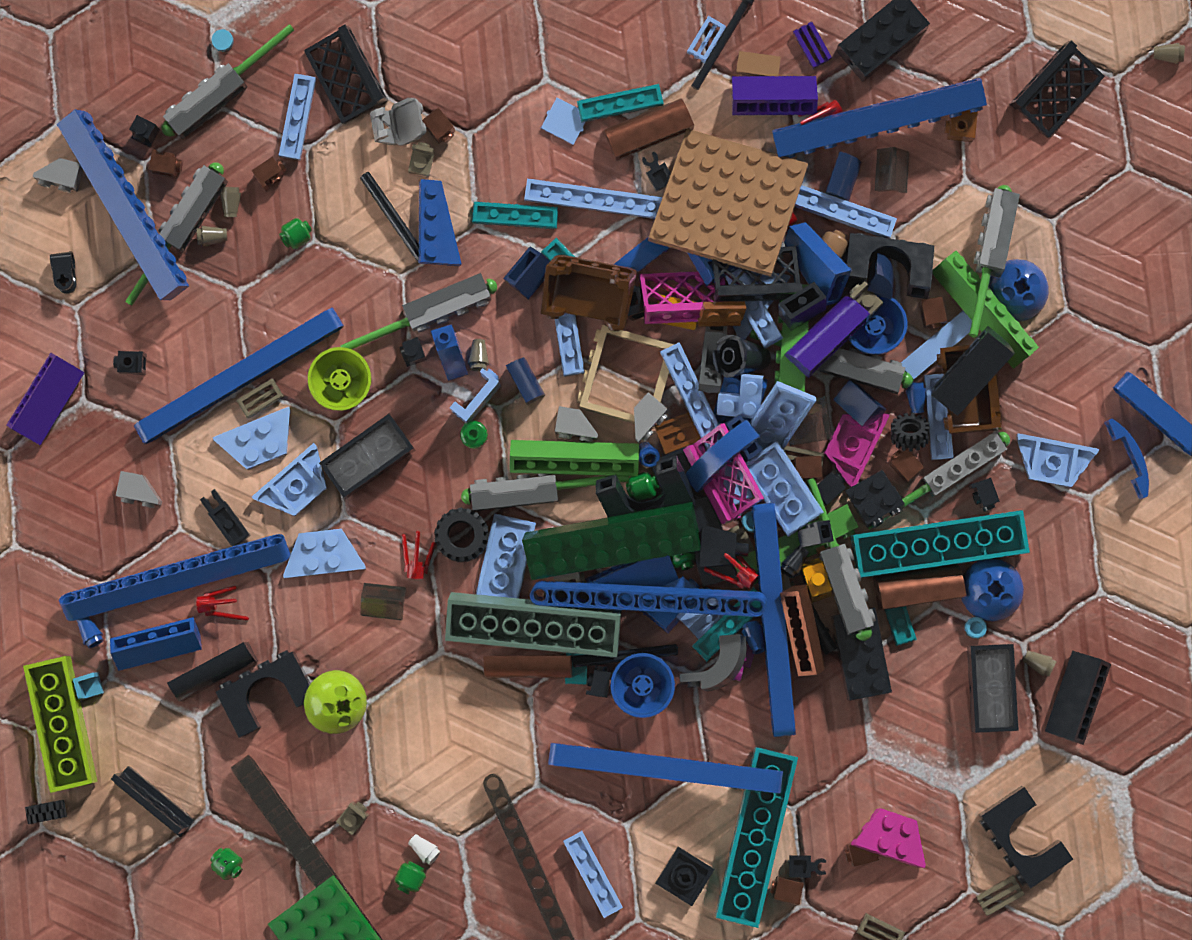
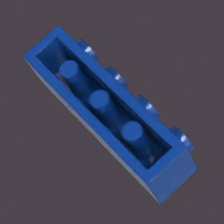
(154, 645)

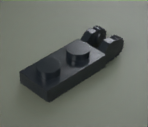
(226, 520)

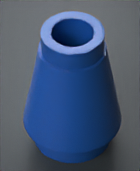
(916, 397)
(648, 454)
(89, 632)
(754, 636)

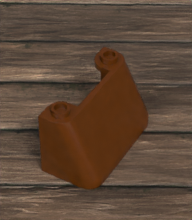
(588, 290)
(982, 412)

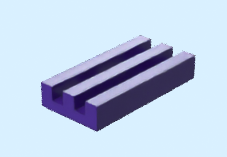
(804, 28)

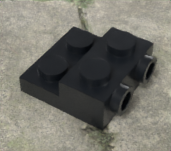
(875, 499)

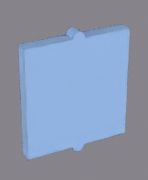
(563, 121)

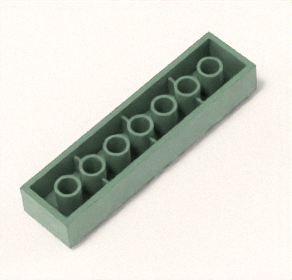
(531, 626)

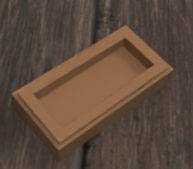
(758, 64)

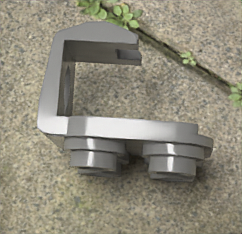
(403, 122)

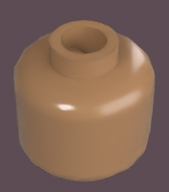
(836, 241)

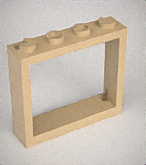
(594, 358)

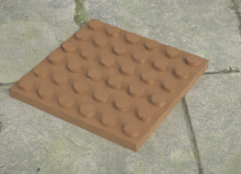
(728, 202)

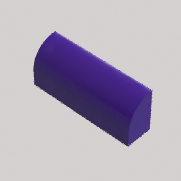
(774, 95)
(827, 335)
(45, 398)

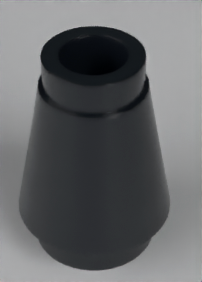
(793, 563)

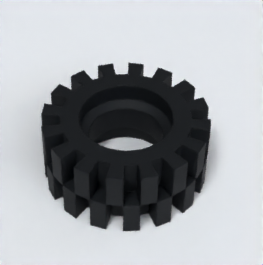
(910, 440)
(46, 811)

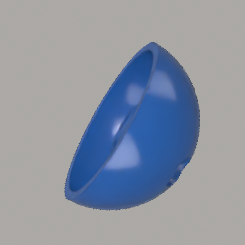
(1021, 302)
(892, 324)
(981, 589)
(643, 667)

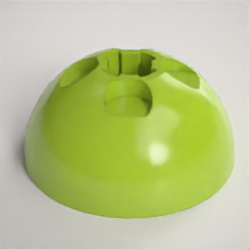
(337, 367)
(326, 697)

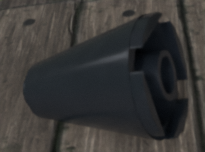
(739, 356)

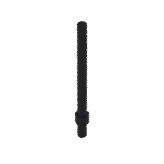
(721, 43)

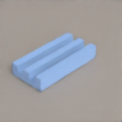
(697, 55)

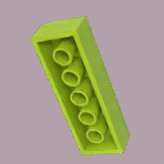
(60, 724)

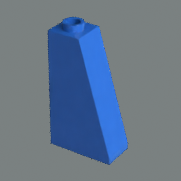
(818, 262)
(449, 352)

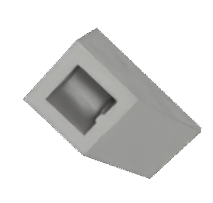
(60, 173)
(646, 415)
(573, 423)
(137, 488)

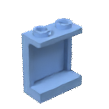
(480, 399)

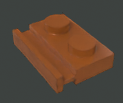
(722, 313)
(677, 433)

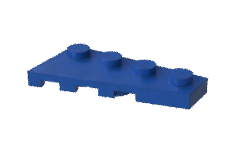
(436, 231)

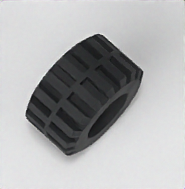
(461, 516)

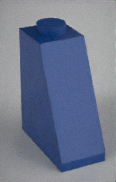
(668, 620)

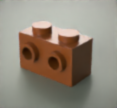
(962, 127)

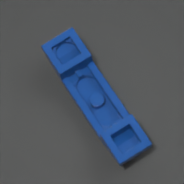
(642, 255)
(720, 454)
(1141, 483)

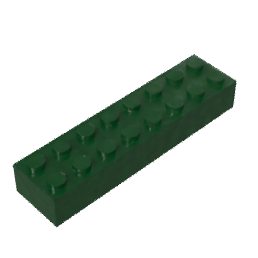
(611, 541)

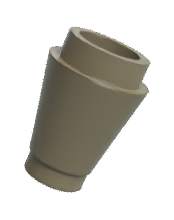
(1170, 53)
(230, 201)
(210, 235)
(478, 356)
(1041, 663)

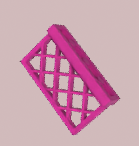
(666, 311)
(715, 490)

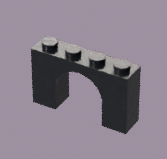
(915, 257)
(672, 478)
(235, 695)
(1030, 868)

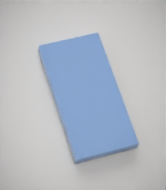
(781, 414)
(785, 488)
(504, 558)

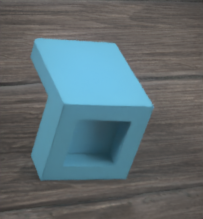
(88, 685)

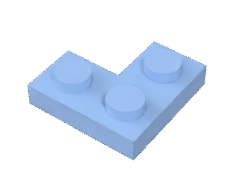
(746, 402)

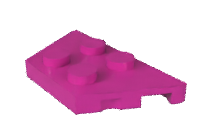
(853, 446)
(892, 837)

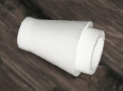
(425, 850)

